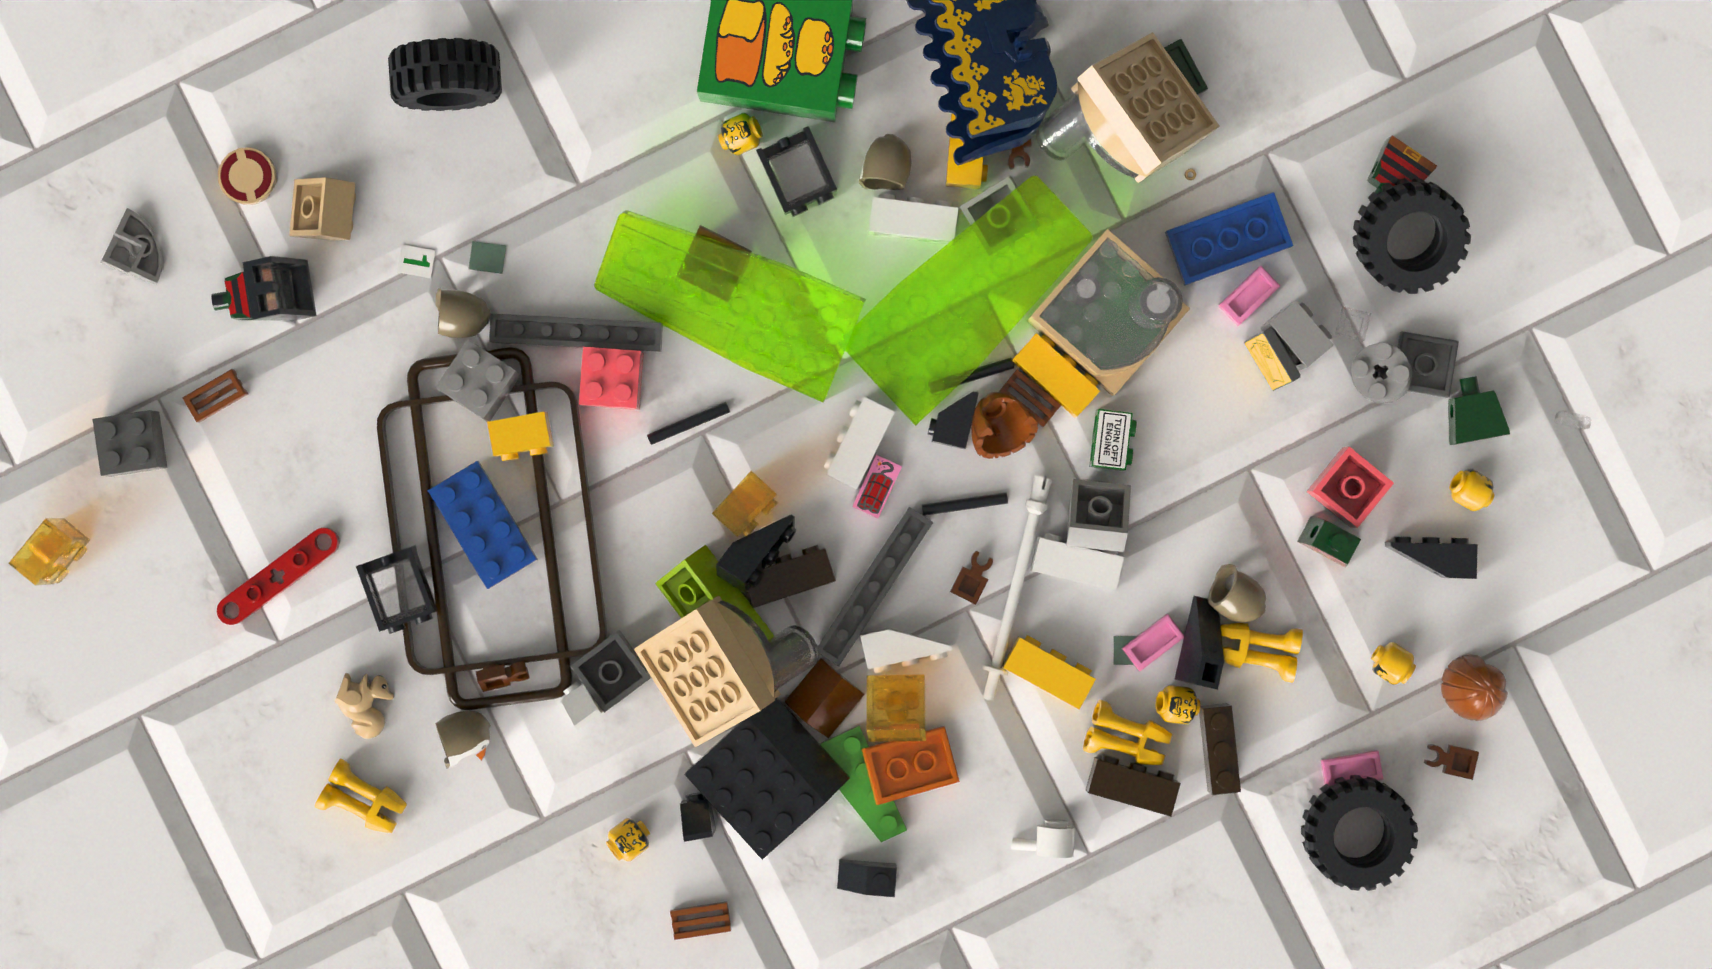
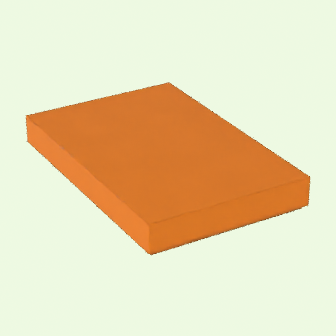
(910, 767)

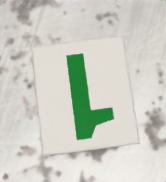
(416, 261)

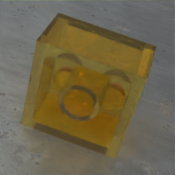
(746, 504)
(50, 552)
(896, 708)

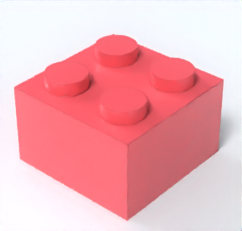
(611, 378)
(1350, 487)

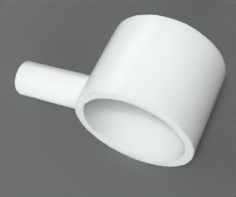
(1053, 840)

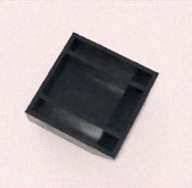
(767, 777)

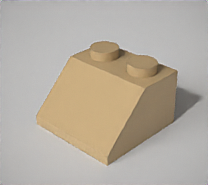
(322, 209)

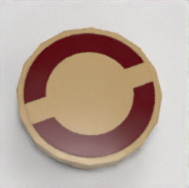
(247, 176)

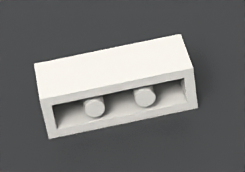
(913, 219)
(859, 442)
(1077, 563)

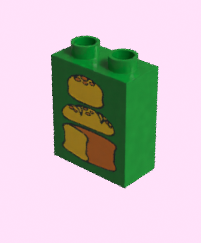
(781, 56)

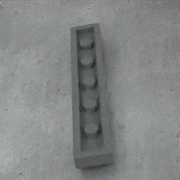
(575, 332)
(874, 586)

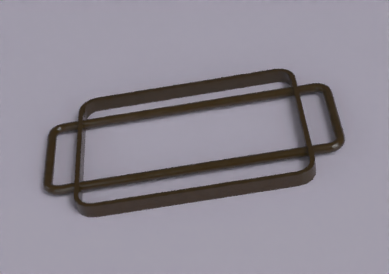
(562, 654)

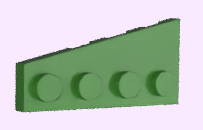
(847, 752)

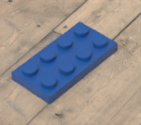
(1229, 238)
(482, 524)

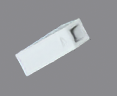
(893, 646)

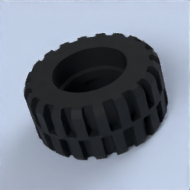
(444, 74)
(1432, 264)
(1385, 858)

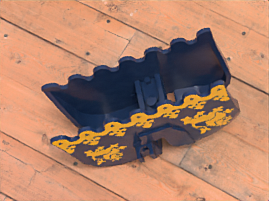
(991, 68)

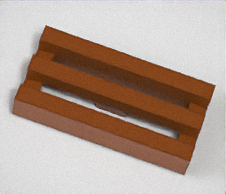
(237, 384)
(1048, 413)
(697, 921)

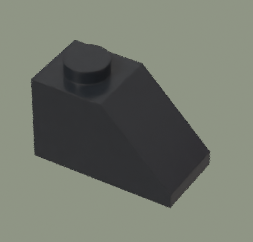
(954, 423)
(697, 817)
(867, 877)

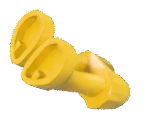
(1288, 642)
(1099, 739)
(374, 820)

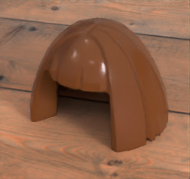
(1001, 426)
(1473, 688)

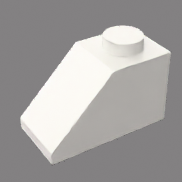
(580, 705)

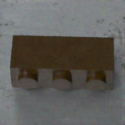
(793, 576)
(1219, 749)
(1133, 785)

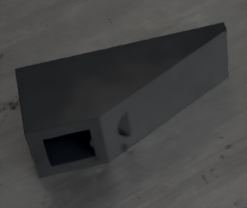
(749, 556)
(1443, 559)
(1202, 647)

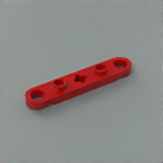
(262, 589)

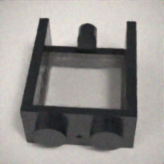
(797, 172)
(279, 288)
(397, 590)

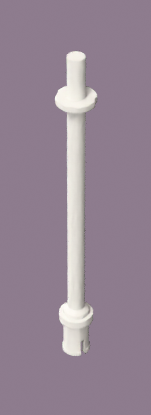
(1036, 507)

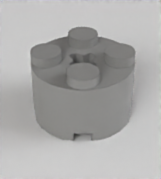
(1384, 356)

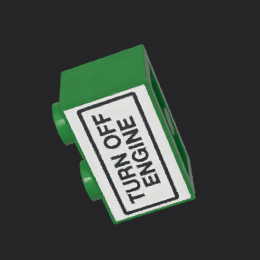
(1111, 440)

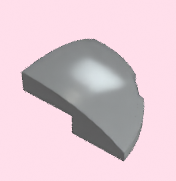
(134, 249)

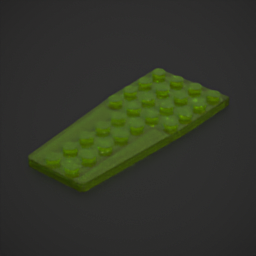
(966, 298)
(732, 302)

